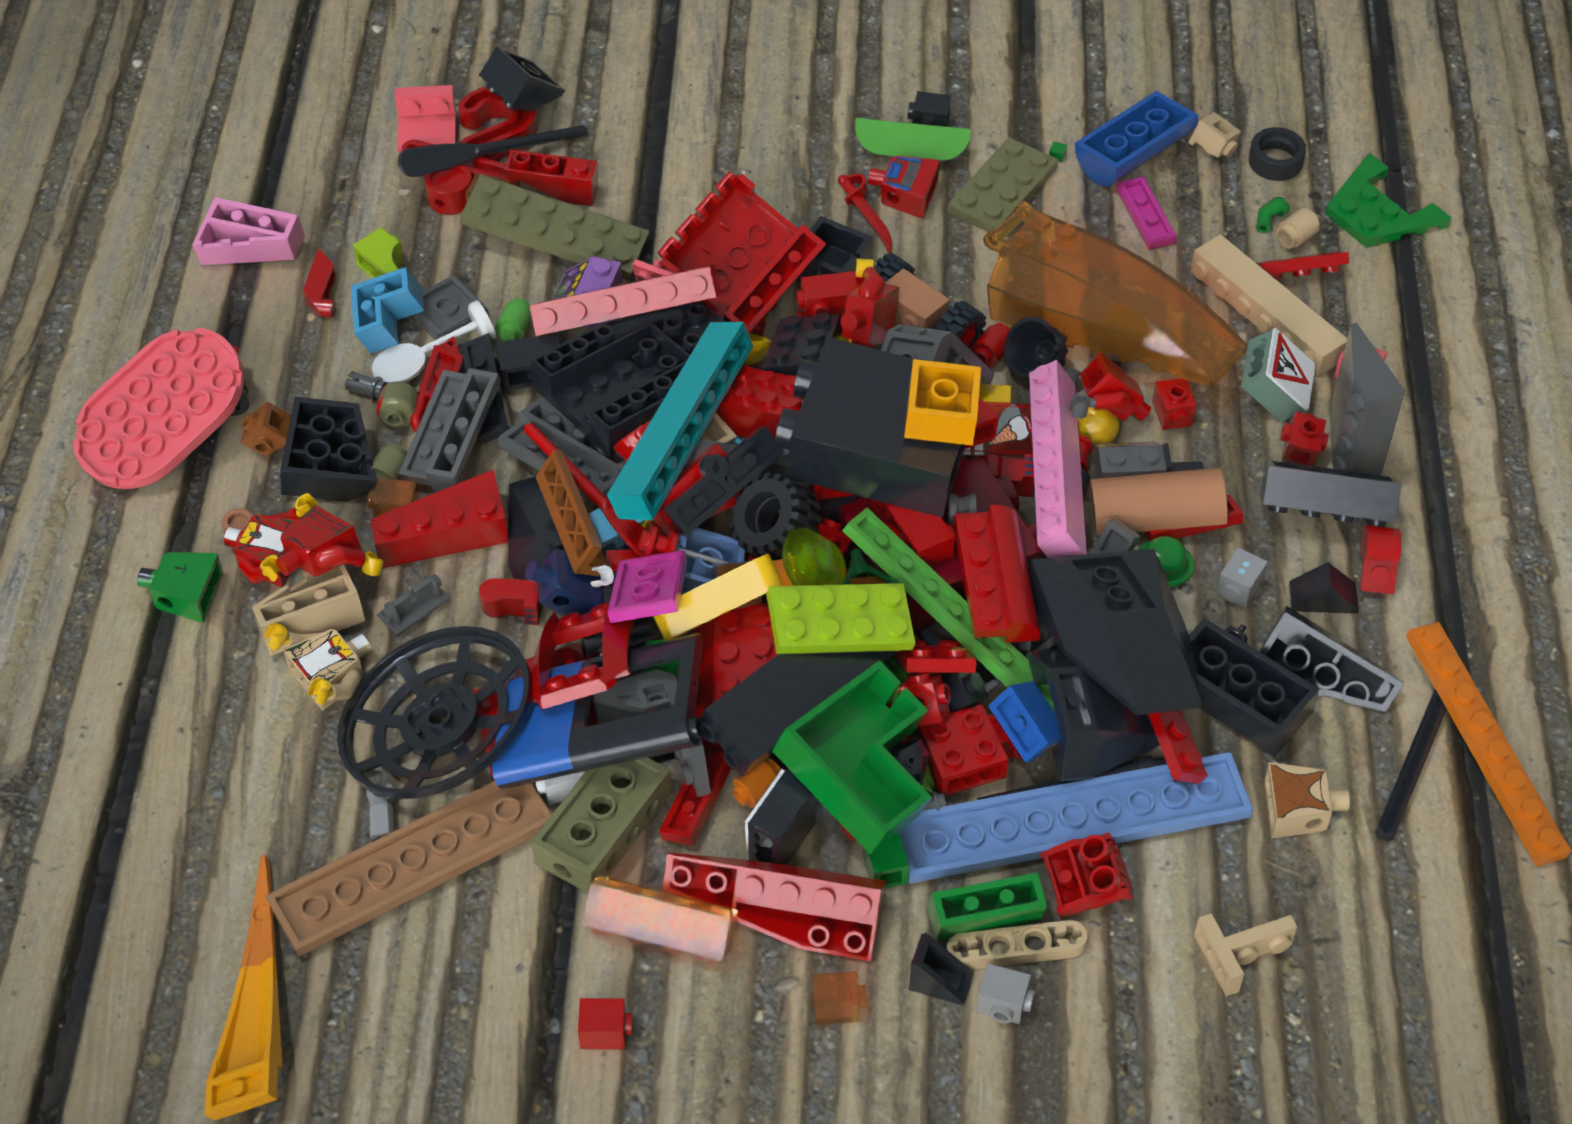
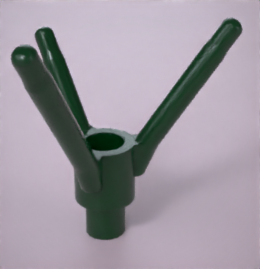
(861, 567)

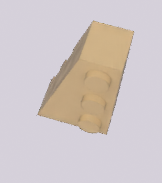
(311, 605)

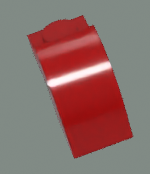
(1380, 556)

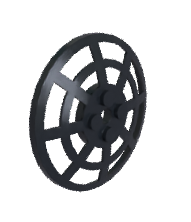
(419, 718)

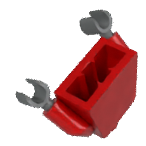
(1108, 389)

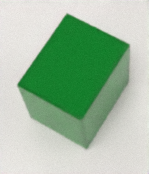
(1058, 151)

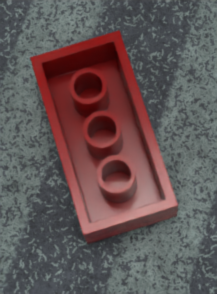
(757, 400)

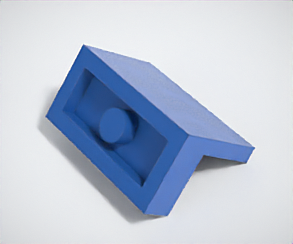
(1027, 719)

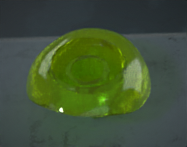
(812, 559)

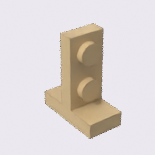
(1242, 948)

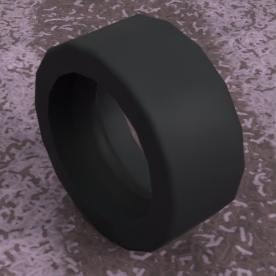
(1277, 139)

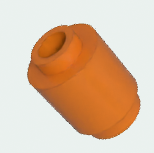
(754, 784)

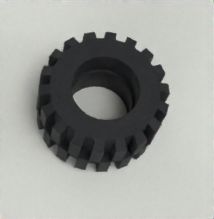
(758, 507)

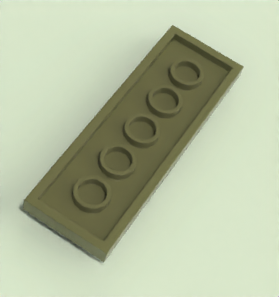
(551, 225)

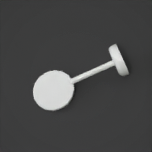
(407, 360)

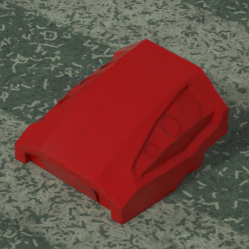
(1087, 874)

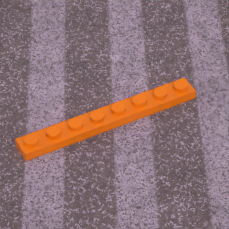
(1488, 745)

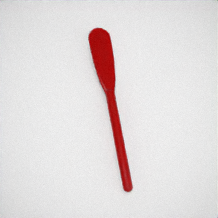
(627, 529)

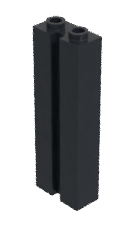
(763, 705)

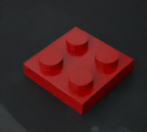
(941, 658)

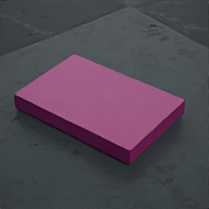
(647, 586)

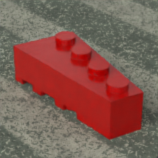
(442, 523)

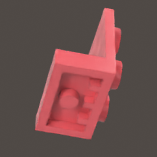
(426, 114)

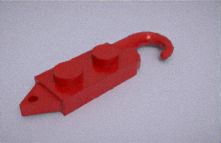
(441, 358)

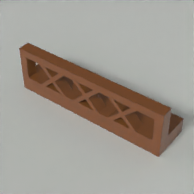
(570, 515)

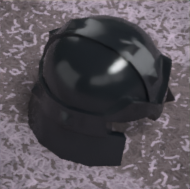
(1033, 344)

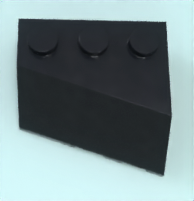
(326, 451)

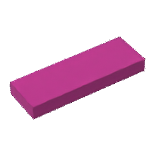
(1146, 213)

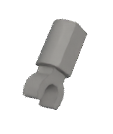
(380, 815)

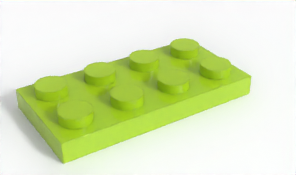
(840, 618)

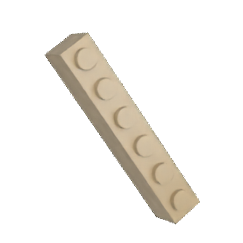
(1266, 301)

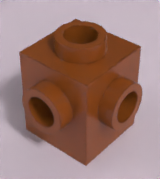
(265, 429)

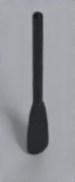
(440, 157)

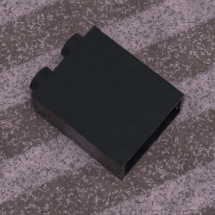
(855, 431)

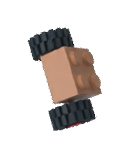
(926, 307)

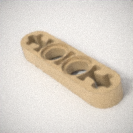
(1015, 939)

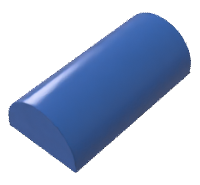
(1133, 138)

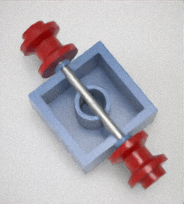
(701, 549)

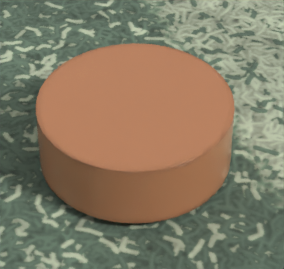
(236, 519)

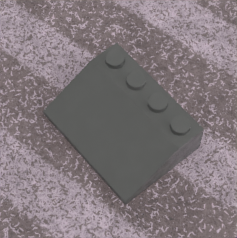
(1363, 407)

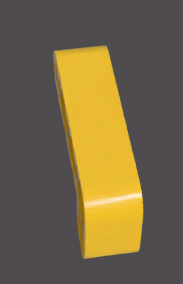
(719, 597)

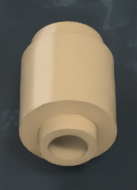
(1297, 228)

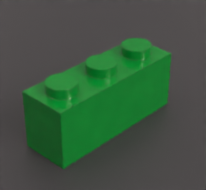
(987, 906)

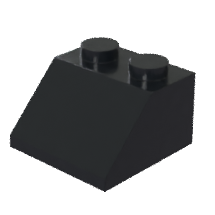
(519, 81)

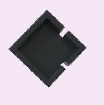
(841, 248)

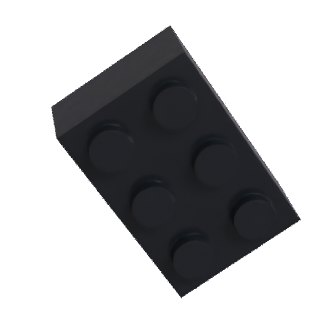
(800, 339)

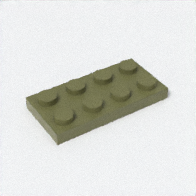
(1001, 183)

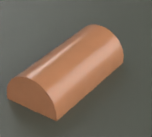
(1160, 500)

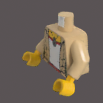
(321, 661)

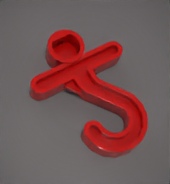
(448, 188)

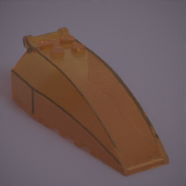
(1105, 298)

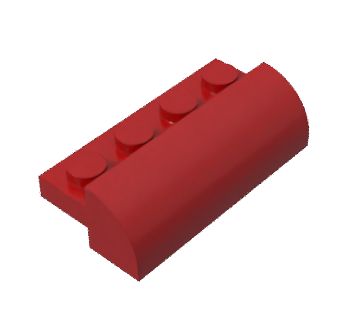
(996, 575)

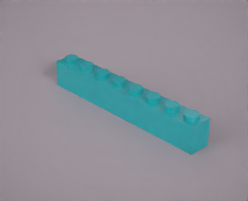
(680, 421)

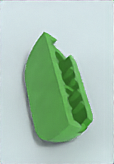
(911, 139)

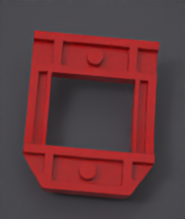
(591, 678)

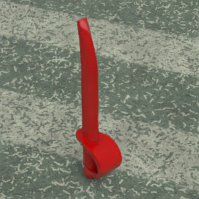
(857, 197)

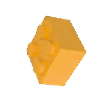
(943, 402)

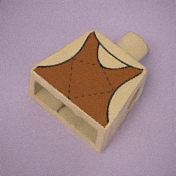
(1300, 800)

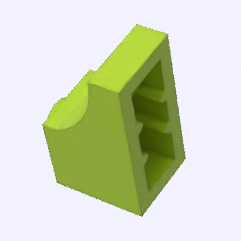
(378, 253)

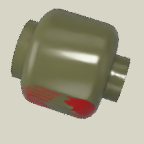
(397, 404)

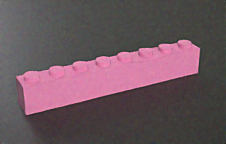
(1056, 463)

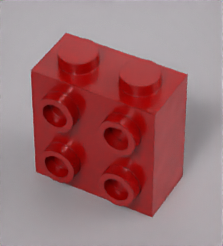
(826, 293)
(964, 751)

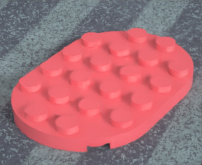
(158, 408)

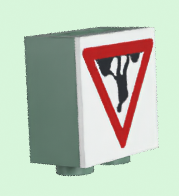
(1278, 375)

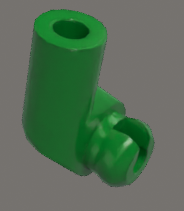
(1266, 212)

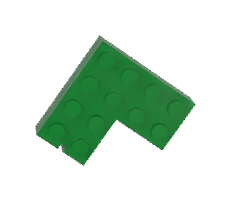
(845, 757)

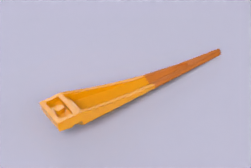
(250, 1045)

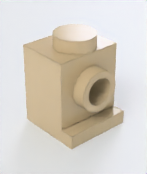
(1215, 135)

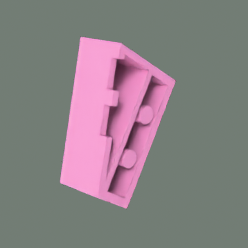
(247, 234)

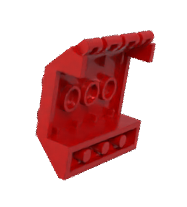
(748, 243)
(732, 651)

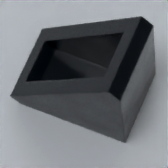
(1323, 591)
(938, 972)

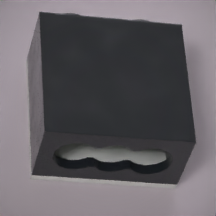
(780, 821)

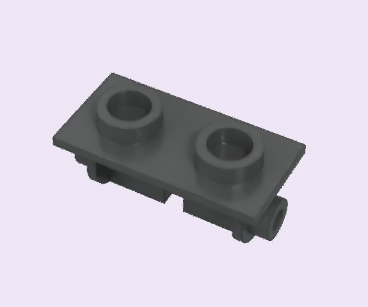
(414, 605)

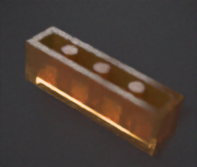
(660, 918)

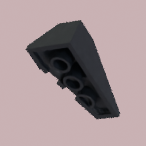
(530, 527)
(1329, 663)

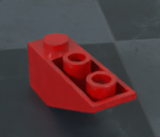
(557, 176)

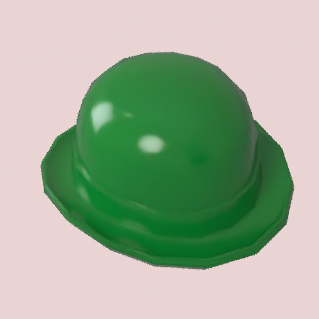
(1173, 558)

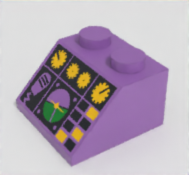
(590, 276)

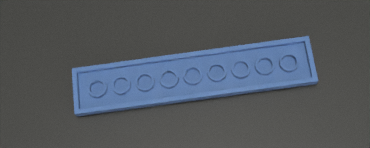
(1033, 821)

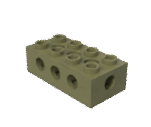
(601, 820)

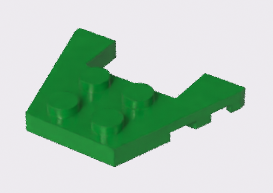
(1374, 217)

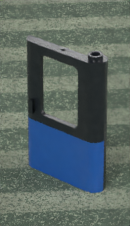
(560, 743)

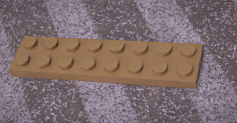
(406, 863)

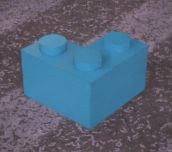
(380, 304)

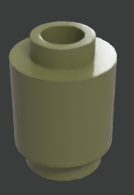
(389, 461)

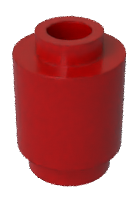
(990, 344)

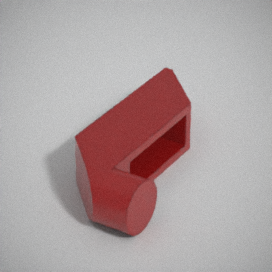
(319, 285)

